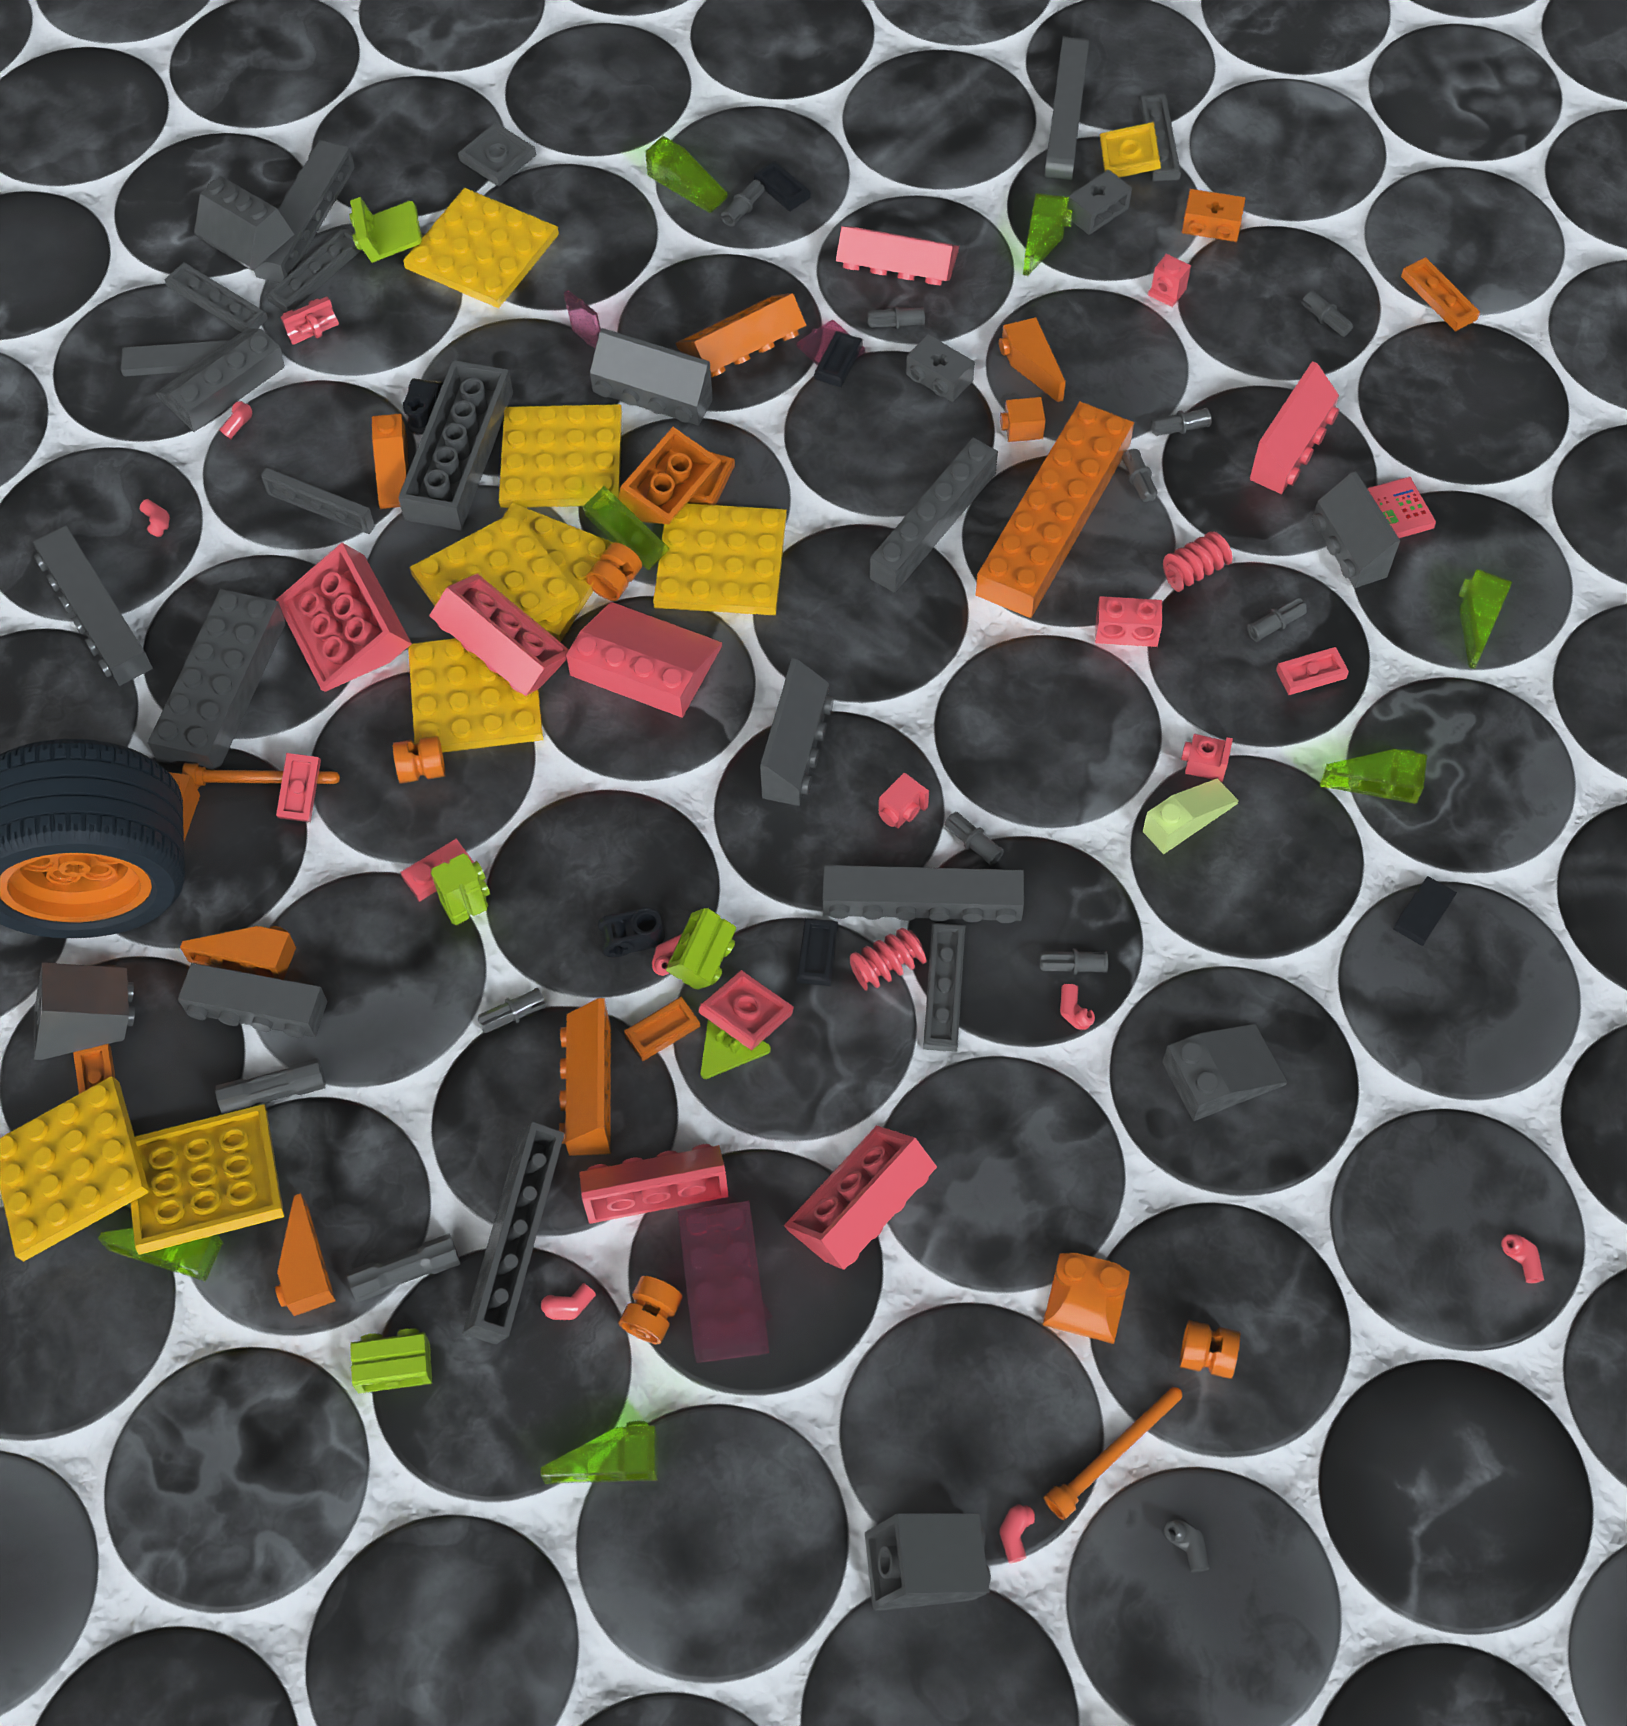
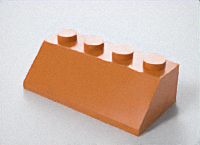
(745, 332)
(587, 1080)

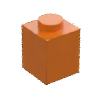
(1023, 419)

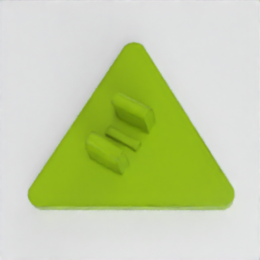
(725, 1052)

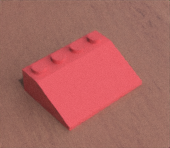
(342, 619)
(642, 658)

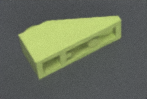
(1187, 813)

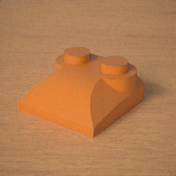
(1087, 1296)

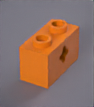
(1213, 215)

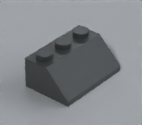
(1356, 531)

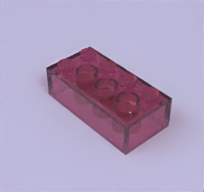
(723, 1282)

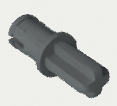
(742, 203)
(1327, 313)
(896, 317)
(1181, 422)
(1140, 475)
(1277, 619)
(974, 838)
(1074, 961)
(511, 1010)

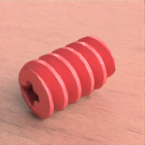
(1196, 560)
(887, 956)

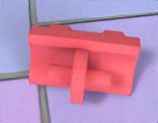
(309, 320)

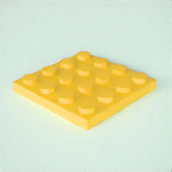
(481, 247)
(559, 454)
(574, 554)
(507, 559)
(722, 560)
(467, 701)
(69, 1168)
(206, 1179)

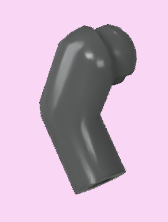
(1189, 1540)

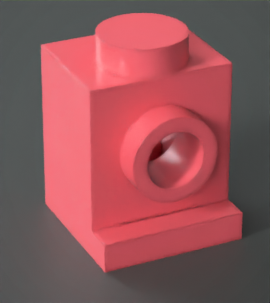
(1169, 280)
(1207, 757)
(902, 801)

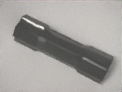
(295, 1080)
(377, 1277)

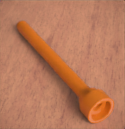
(202, 776)
(1063, 1498)

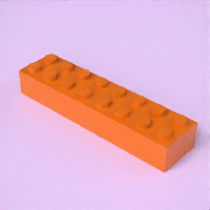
(1054, 509)

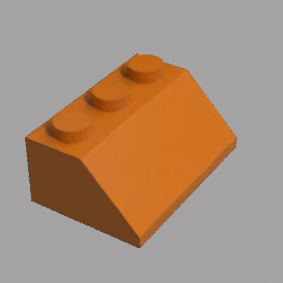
(667, 478)

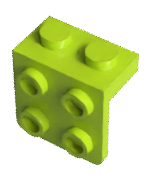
(386, 231)

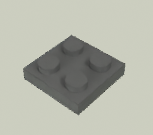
(497, 154)

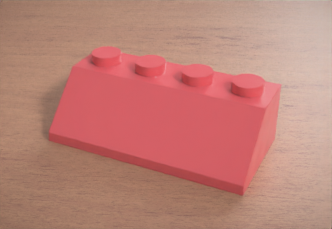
(897, 254)
(1295, 431)
(499, 633)
(653, 1183)
(861, 1196)

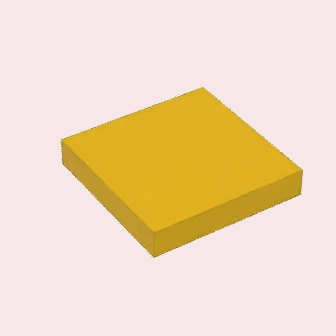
(1130, 150)

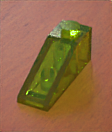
(681, 173)
(1046, 228)
(624, 527)
(1479, 610)
(1384, 774)
(190, 1258)
(615, 1456)

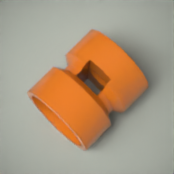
(614, 571)
(418, 759)
(655, 1298)
(1196, 1346)

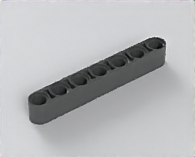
(1067, 108)

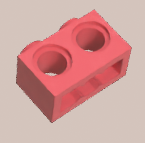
(1128, 621)

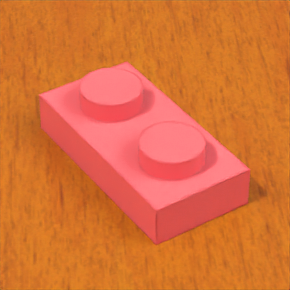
(1312, 671)
(298, 787)
(419, 876)

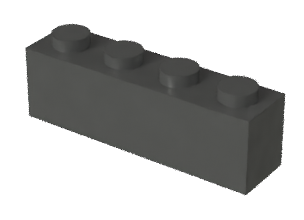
(252, 1000)

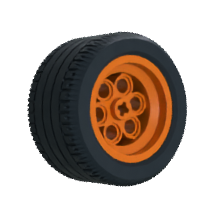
(87, 839)

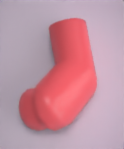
(241, 414)
(158, 517)
(663, 954)
(1071, 1011)
(1525, 1254)
(567, 1307)
(1011, 1530)

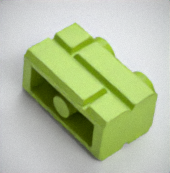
(461, 888)
(702, 949)
(391, 1361)

